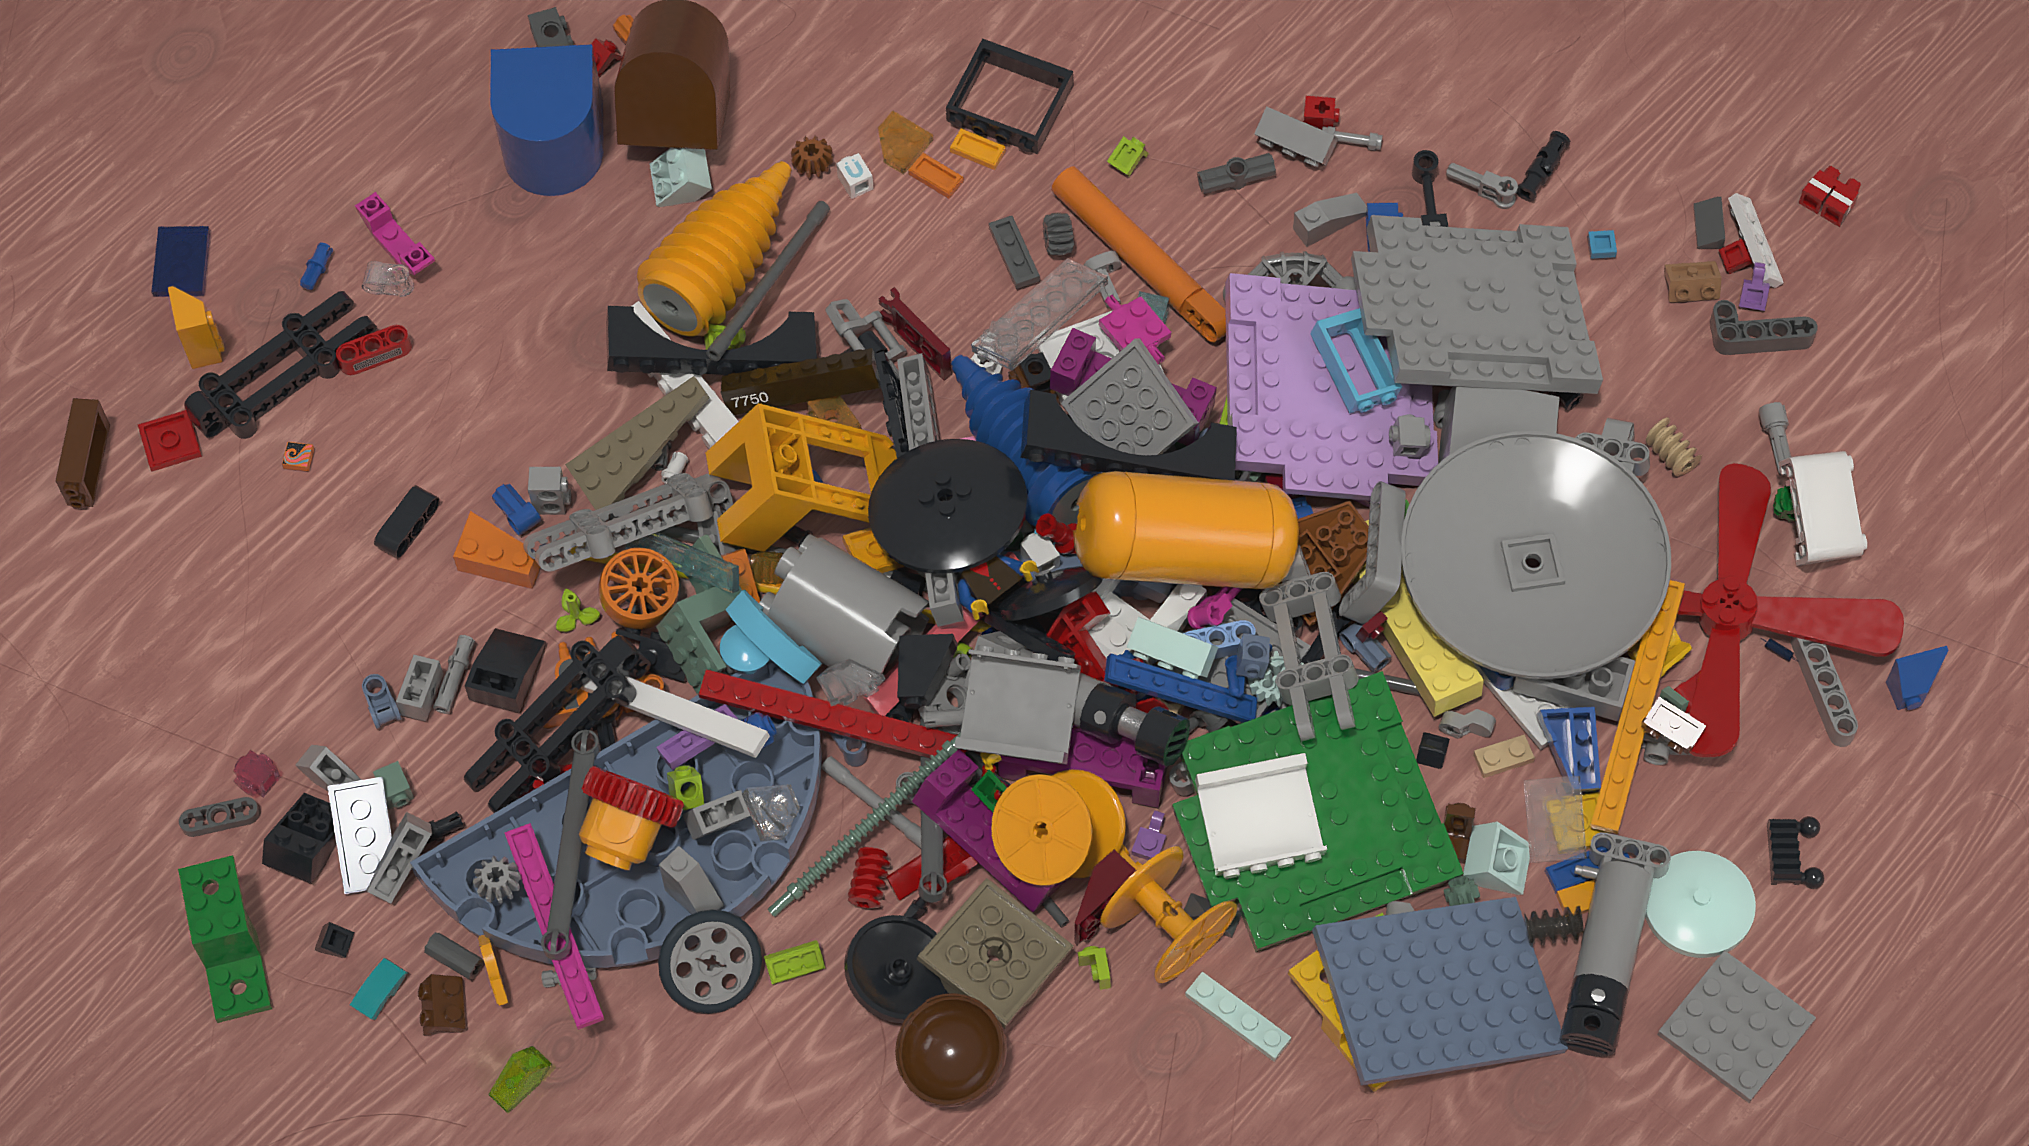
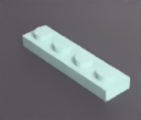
(1238, 1016)

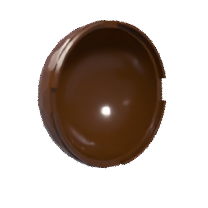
(951, 1050)

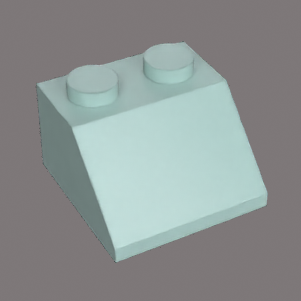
(1497, 858)

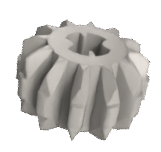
(507, 881)

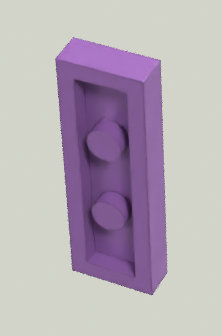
(686, 744)

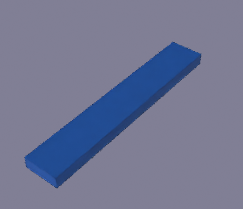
(1179, 688)

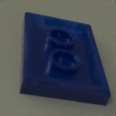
(181, 260)

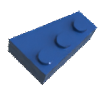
(1574, 743)

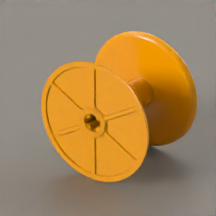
(1057, 826)
(1146, 892)

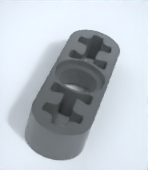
(209, 810)

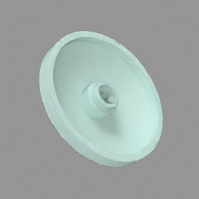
(1701, 905)

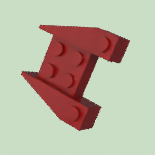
(1072, 631)

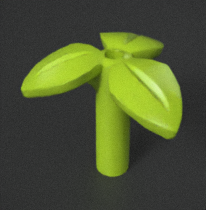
(571, 604)

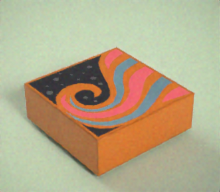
(298, 456)

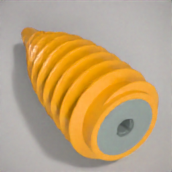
(712, 255)

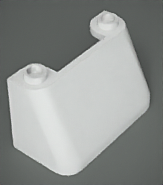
(1824, 507)

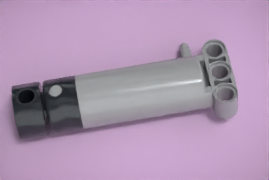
(1609, 941)

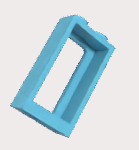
(1371, 354)

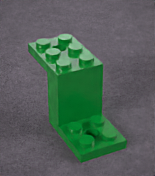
(225, 938)

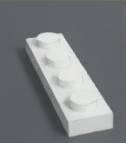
(1754, 237)

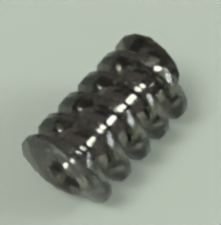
(1554, 926)

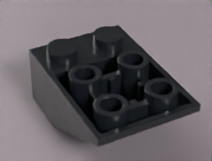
(504, 670)
(301, 839)

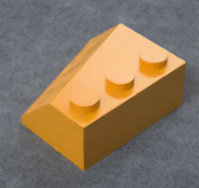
(196, 329)

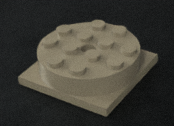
(999, 927)

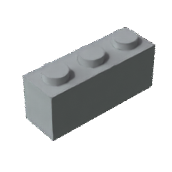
(1295, 137)

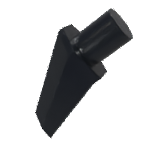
(916, 908)

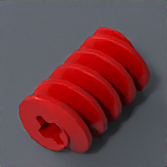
(867, 876)

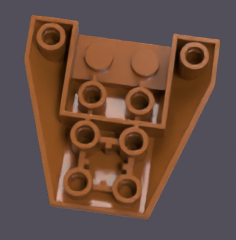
(1335, 544)

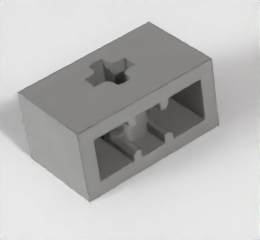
(419, 688)
(716, 815)

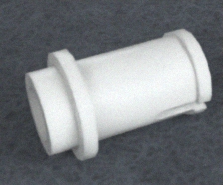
(675, 466)

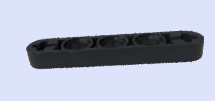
(1028, 636)

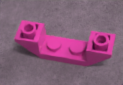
(391, 236)

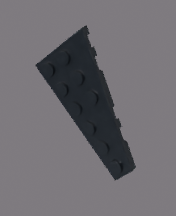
(892, 403)

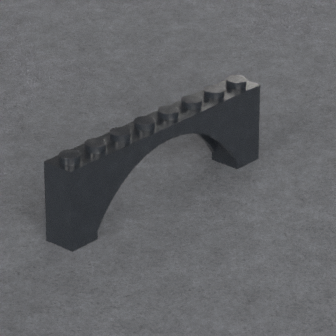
(638, 348)
(1056, 439)

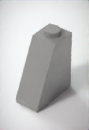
(688, 883)

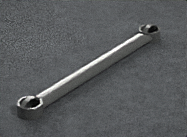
(569, 848)
(931, 854)

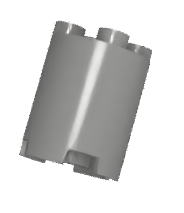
(842, 606)

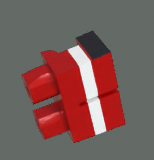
(1830, 195)

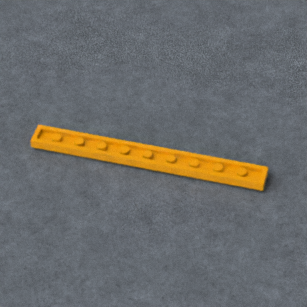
(1636, 706)

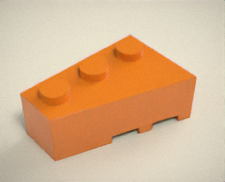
(494, 554)

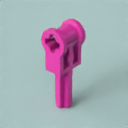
(1212, 608)

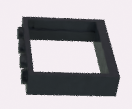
(1020, 64)

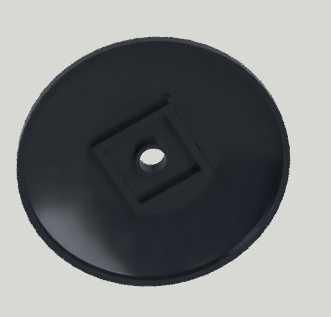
(953, 533)

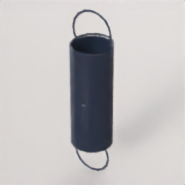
(1779, 649)

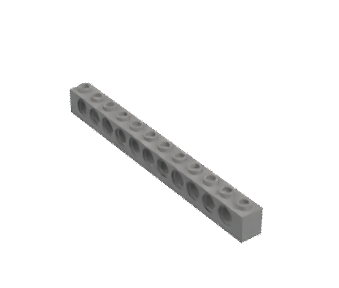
(922, 429)

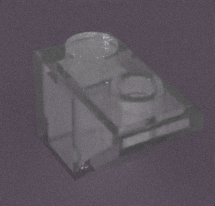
(848, 680)

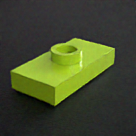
(794, 962)

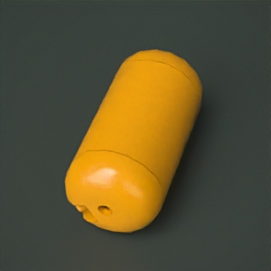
(1186, 530)

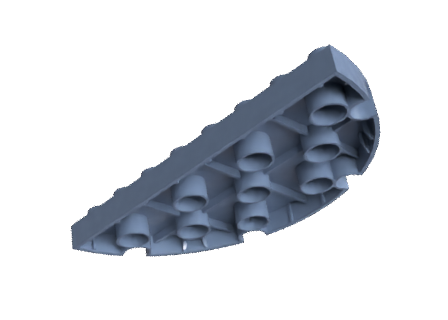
(624, 913)

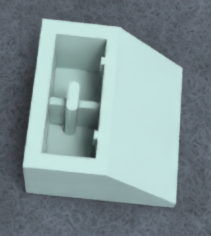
(680, 176)

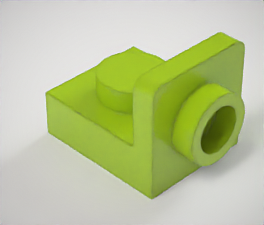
(1127, 155)
(1099, 966)

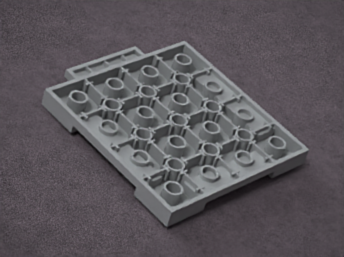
(1476, 306)

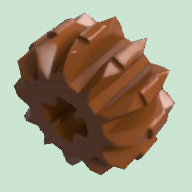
(812, 156)

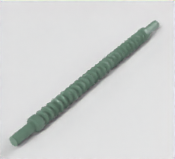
(795, 890)

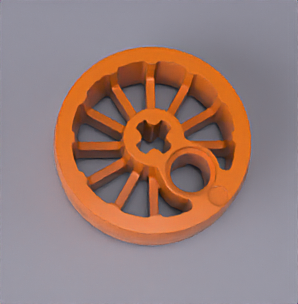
(634, 557)

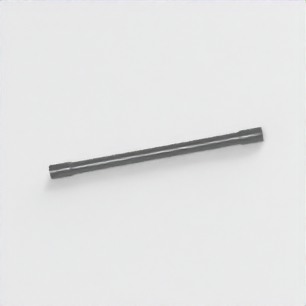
(724, 339)

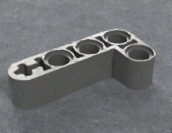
(1796, 332)

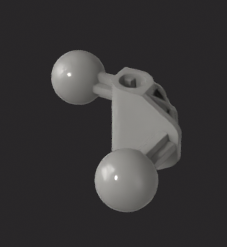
(1304, 265)

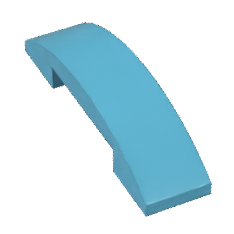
(771, 639)

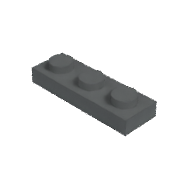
(1014, 252)

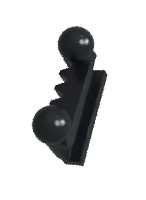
(1785, 852)

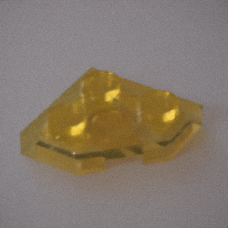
(902, 141)

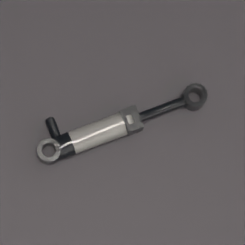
(1426, 177)

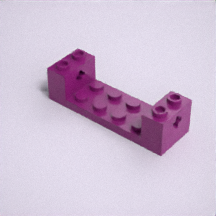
(1081, 361)
(1114, 763)
(968, 821)

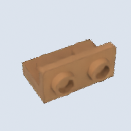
(1693, 281)

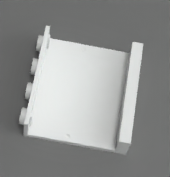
(1259, 816)

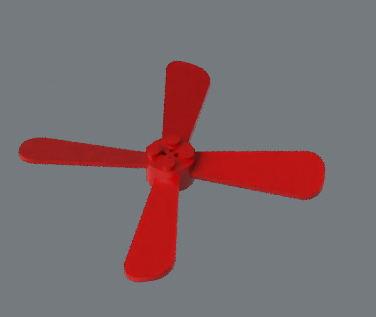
(1732, 609)

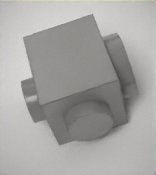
(1409, 436)

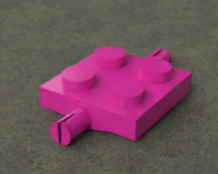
(1134, 322)

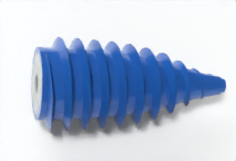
(997, 420)

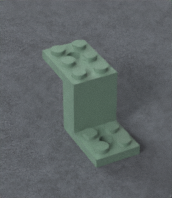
(690, 621)

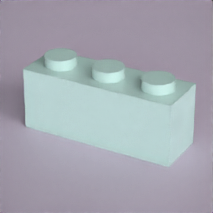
(1171, 648)

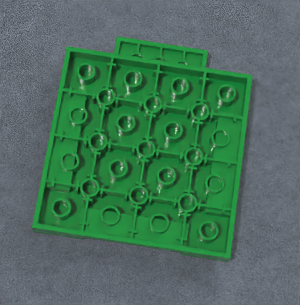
(1368, 809)

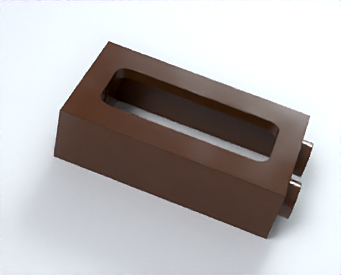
(82, 453)

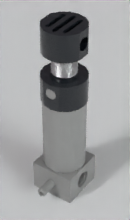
(1112, 712)

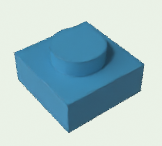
(1602, 244)

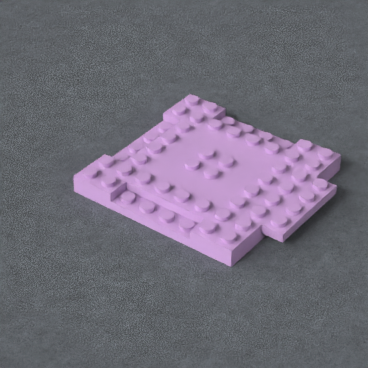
(1289, 406)

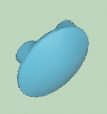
(741, 652)

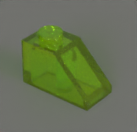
(519, 1078)

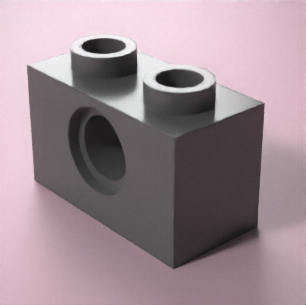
(548, 24)

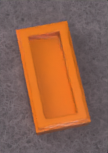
(936, 175)

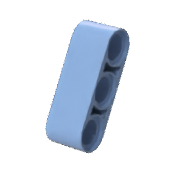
(1227, 633)

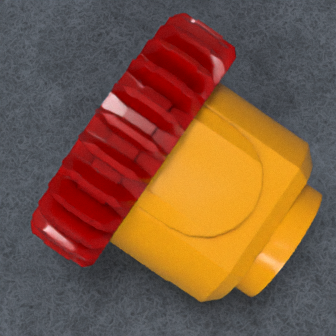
(624, 817)

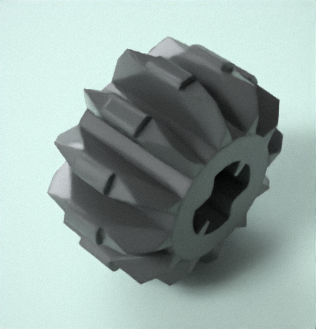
(1058, 233)

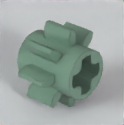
(1461, 891)

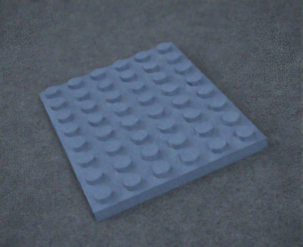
(1438, 990)

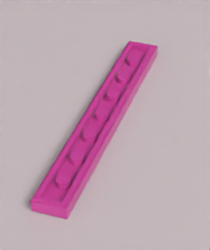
(539, 889)

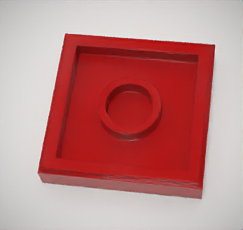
(169, 440)

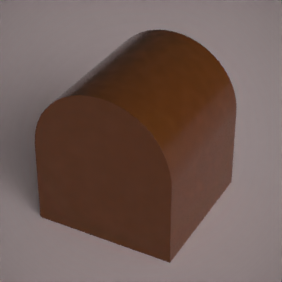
(673, 78)

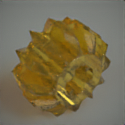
(763, 567)

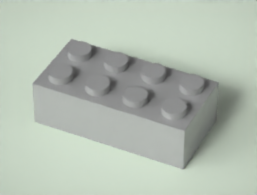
(1599, 688)

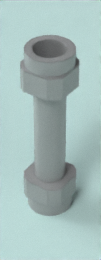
(1373, 141)

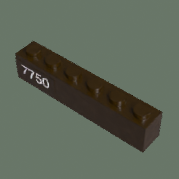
(801, 381)

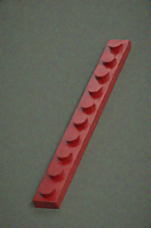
(821, 715)

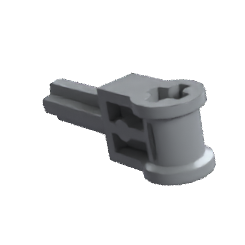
(1489, 185)

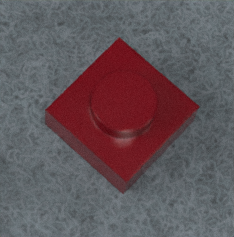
(1372, 628)

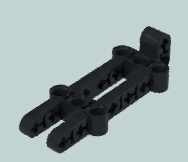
(207, 406)
(618, 658)

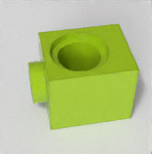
(693, 795)

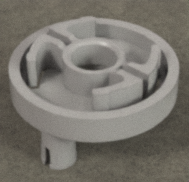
(951, 682)

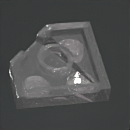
(771, 810)

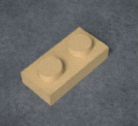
(1503, 756)

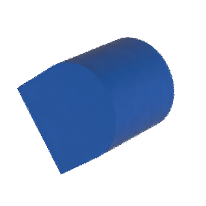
(548, 116)

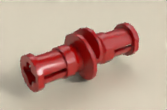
(1058, 532)

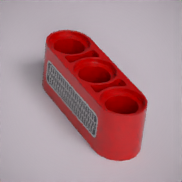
(381, 340)

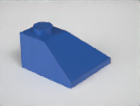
(1913, 677)

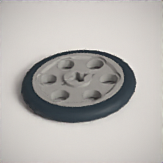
(746, 971)

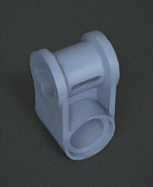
(381, 704)

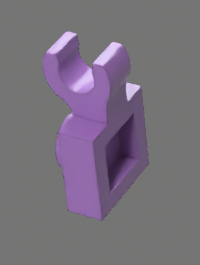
(1755, 292)
(1150, 841)

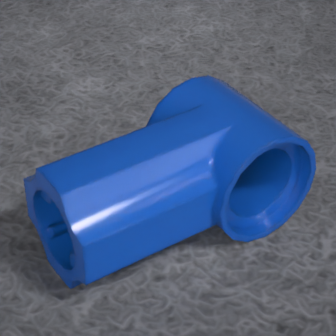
(519, 514)

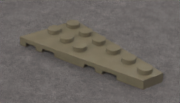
(629, 451)

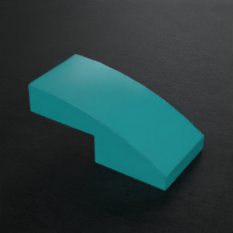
(377, 988)

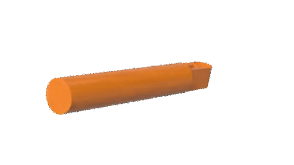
(1141, 253)

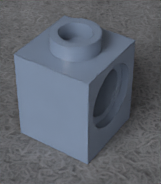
(1253, 656)

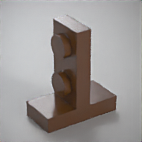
(1459, 823)

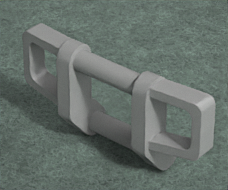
(858, 325)

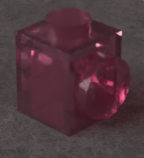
(255, 774)

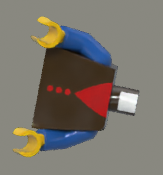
(992, 582)

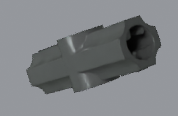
(1223, 177)

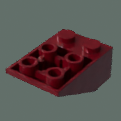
(1103, 884)

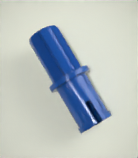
(316, 266)

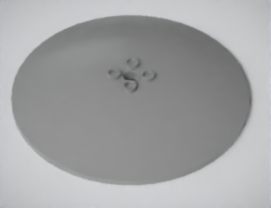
(1545, 500)

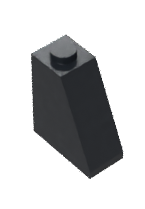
(922, 666)

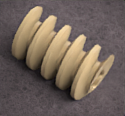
(1670, 448)

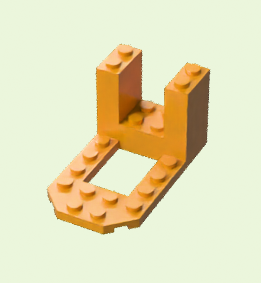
(773, 456)

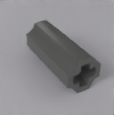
(453, 956)

